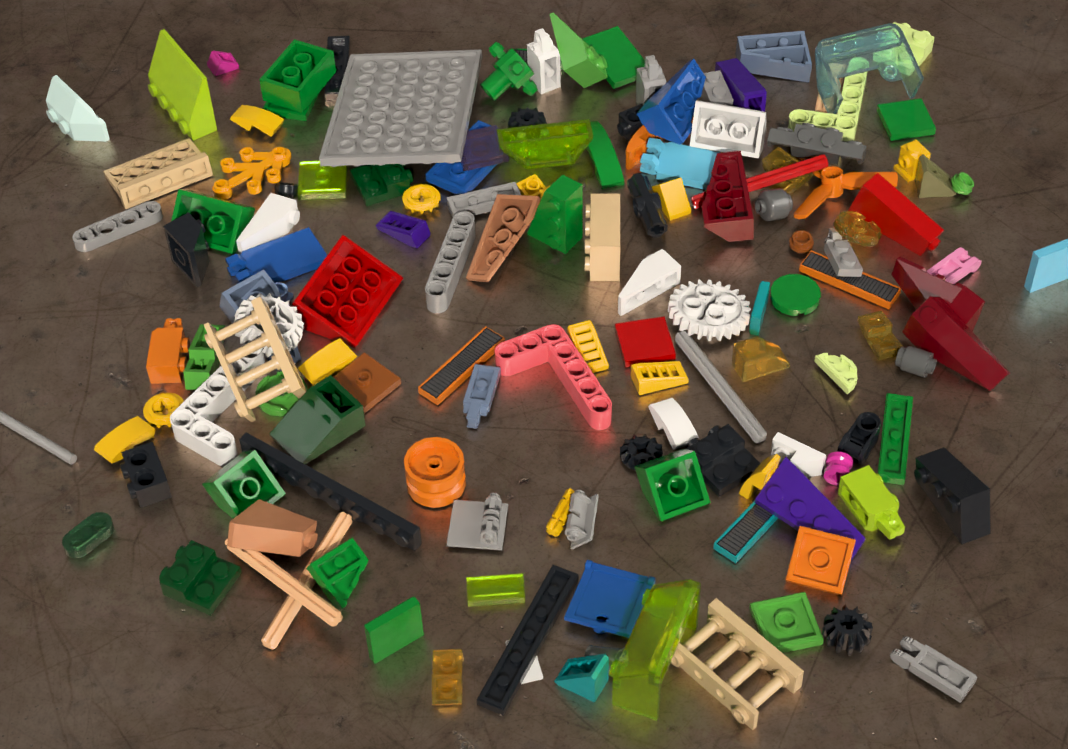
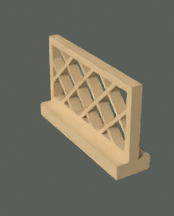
(157, 182)

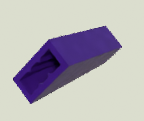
(742, 85)

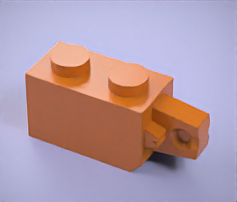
(167, 353)

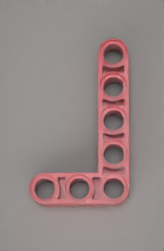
(554, 346)

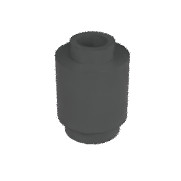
(915, 361)

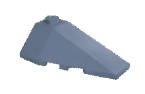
(256, 284)

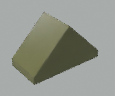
(932, 180)

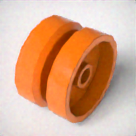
(435, 472)

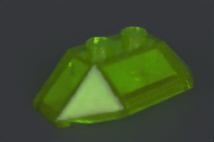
(546, 143)

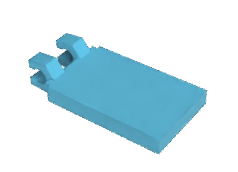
(678, 161)
(1048, 266)

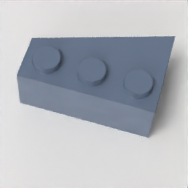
(776, 55)

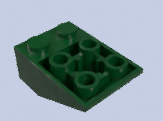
(319, 421)

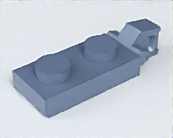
(480, 393)

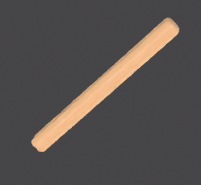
(290, 585)
(291, 606)

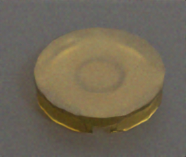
(856, 229)

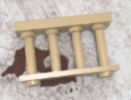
(281, 360)
(743, 638)

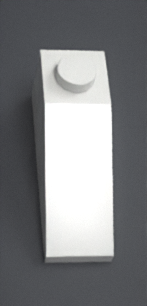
(270, 222)
(651, 278)

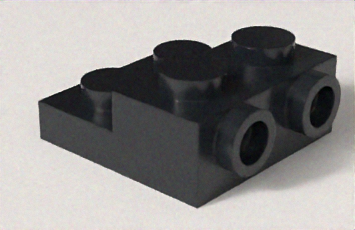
(723, 459)

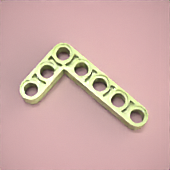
(848, 112)

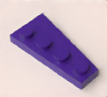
(799, 503)

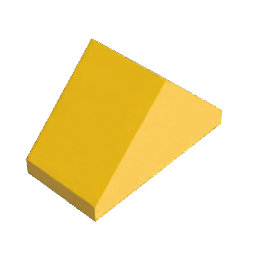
(673, 198)

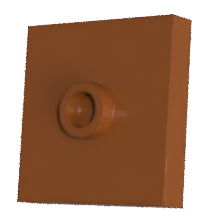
(367, 381)

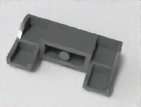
(811, 141)

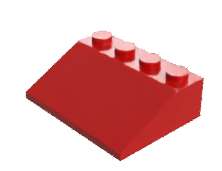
(346, 293)

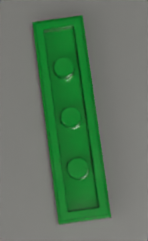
(895, 438)

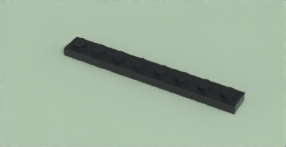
(335, 494)

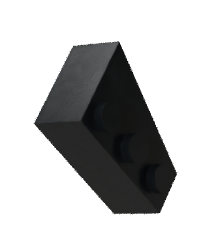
(955, 493)

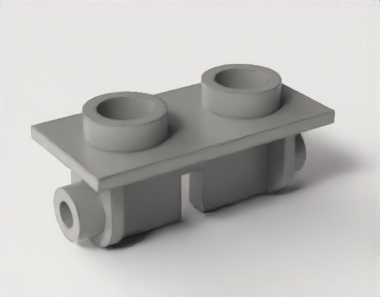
(581, 525)

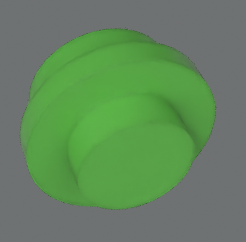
(962, 183)

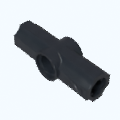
(647, 205)

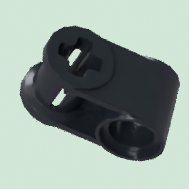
(861, 437)

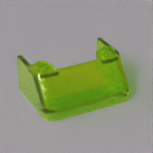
(652, 644)

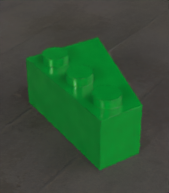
(559, 215)

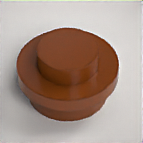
(801, 241)

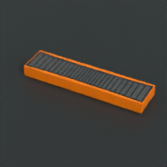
(865, 287)
(460, 366)

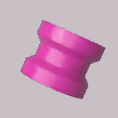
(837, 465)

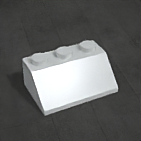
(728, 129)

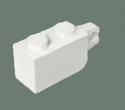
(544, 62)

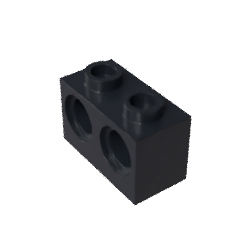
(146, 475)

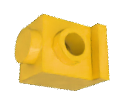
(909, 159)

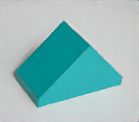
(585, 675)

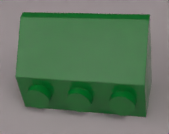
(221, 218)

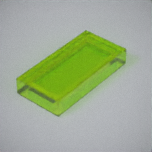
(495, 590)

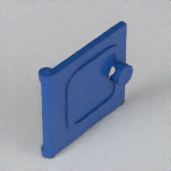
(608, 594)

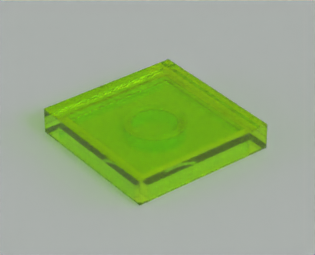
(321, 181)

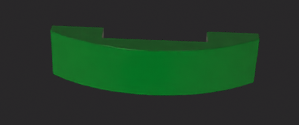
(604, 158)

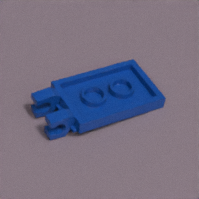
(279, 258)

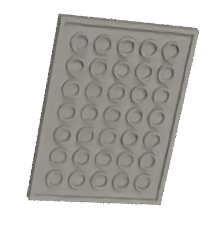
(402, 108)

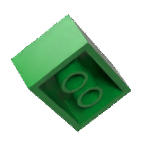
(297, 75)

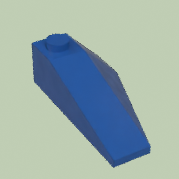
(673, 105)

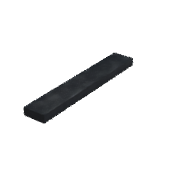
(527, 640)

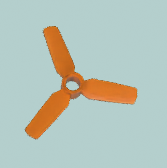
(832, 186)

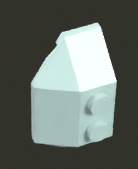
(73, 114)

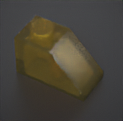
(757, 358)

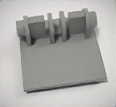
(478, 523)

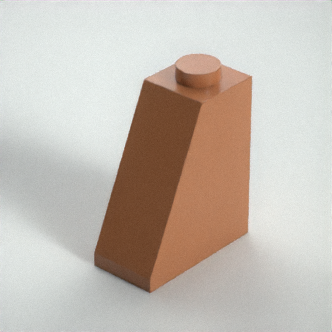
(272, 530)

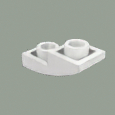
(674, 421)

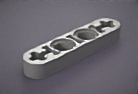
(116, 223)

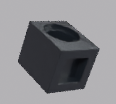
(629, 122)

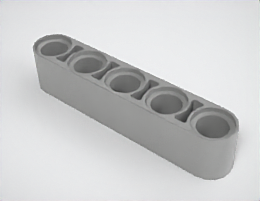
(450, 262)

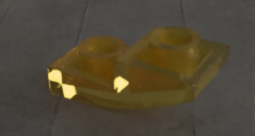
(447, 677)

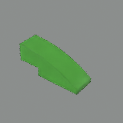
(202, 360)

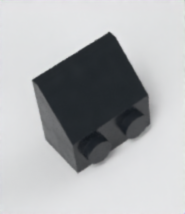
(188, 247)

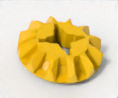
(413, 194)
(153, 408)

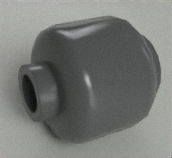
(773, 204)

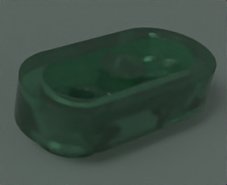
(86, 535)

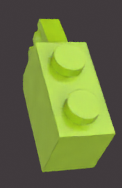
(871, 502)

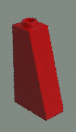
(896, 216)

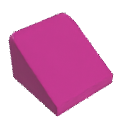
(221, 63)

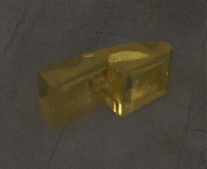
(879, 335)

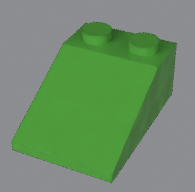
(577, 57)

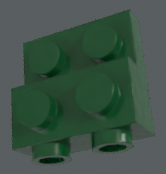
(381, 182)
(198, 577)

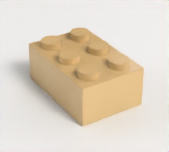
(604, 237)

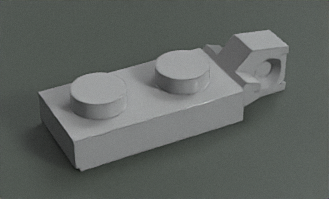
(841, 255)

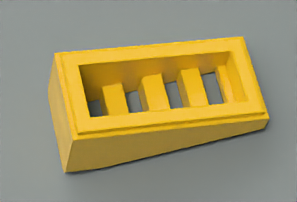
(585, 332)
(646, 385)

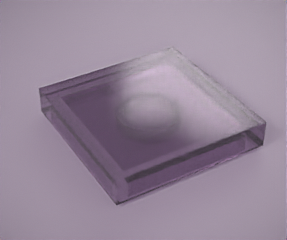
(482, 149)

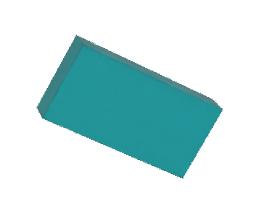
(759, 308)

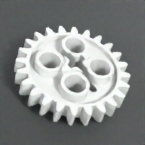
(724, 318)

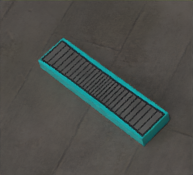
(744, 532)

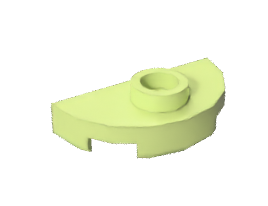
(839, 369)

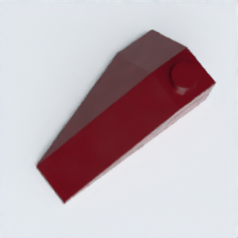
(727, 199)
(920, 285)
(942, 332)

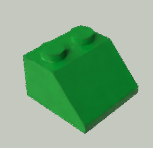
(242, 484)
(673, 484)

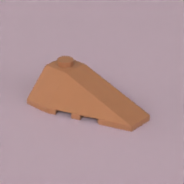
(502, 231)

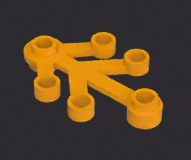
(277, 158)

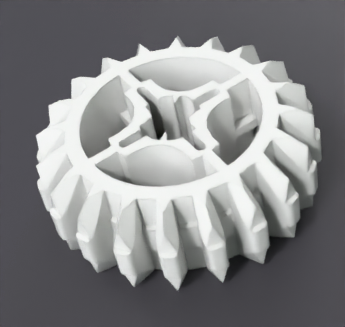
(286, 317)

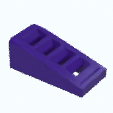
(405, 229)

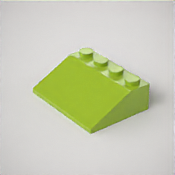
(181, 88)

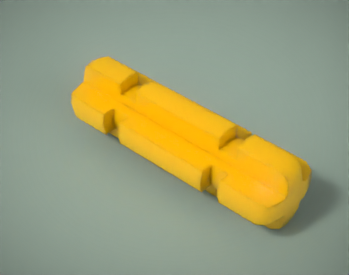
(560, 515)

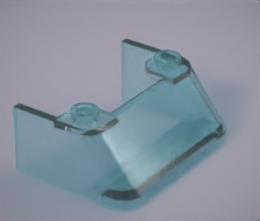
(863, 51)

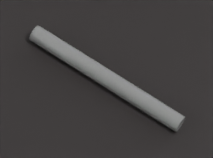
(37, 438)

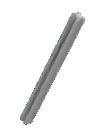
(721, 387)

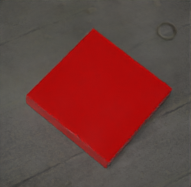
(645, 341)

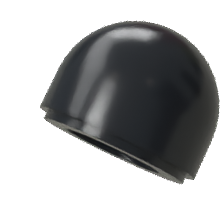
(287, 190)

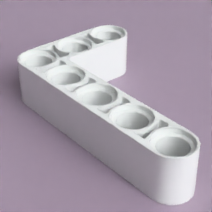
(194, 417)

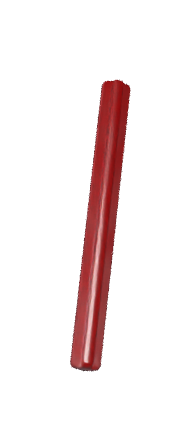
(775, 176)

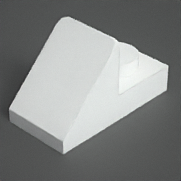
(805, 458)

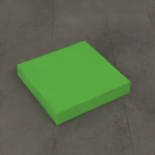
(787, 622)

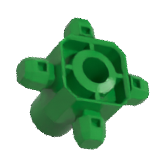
(509, 72)

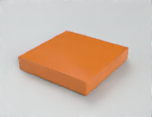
(820, 560)

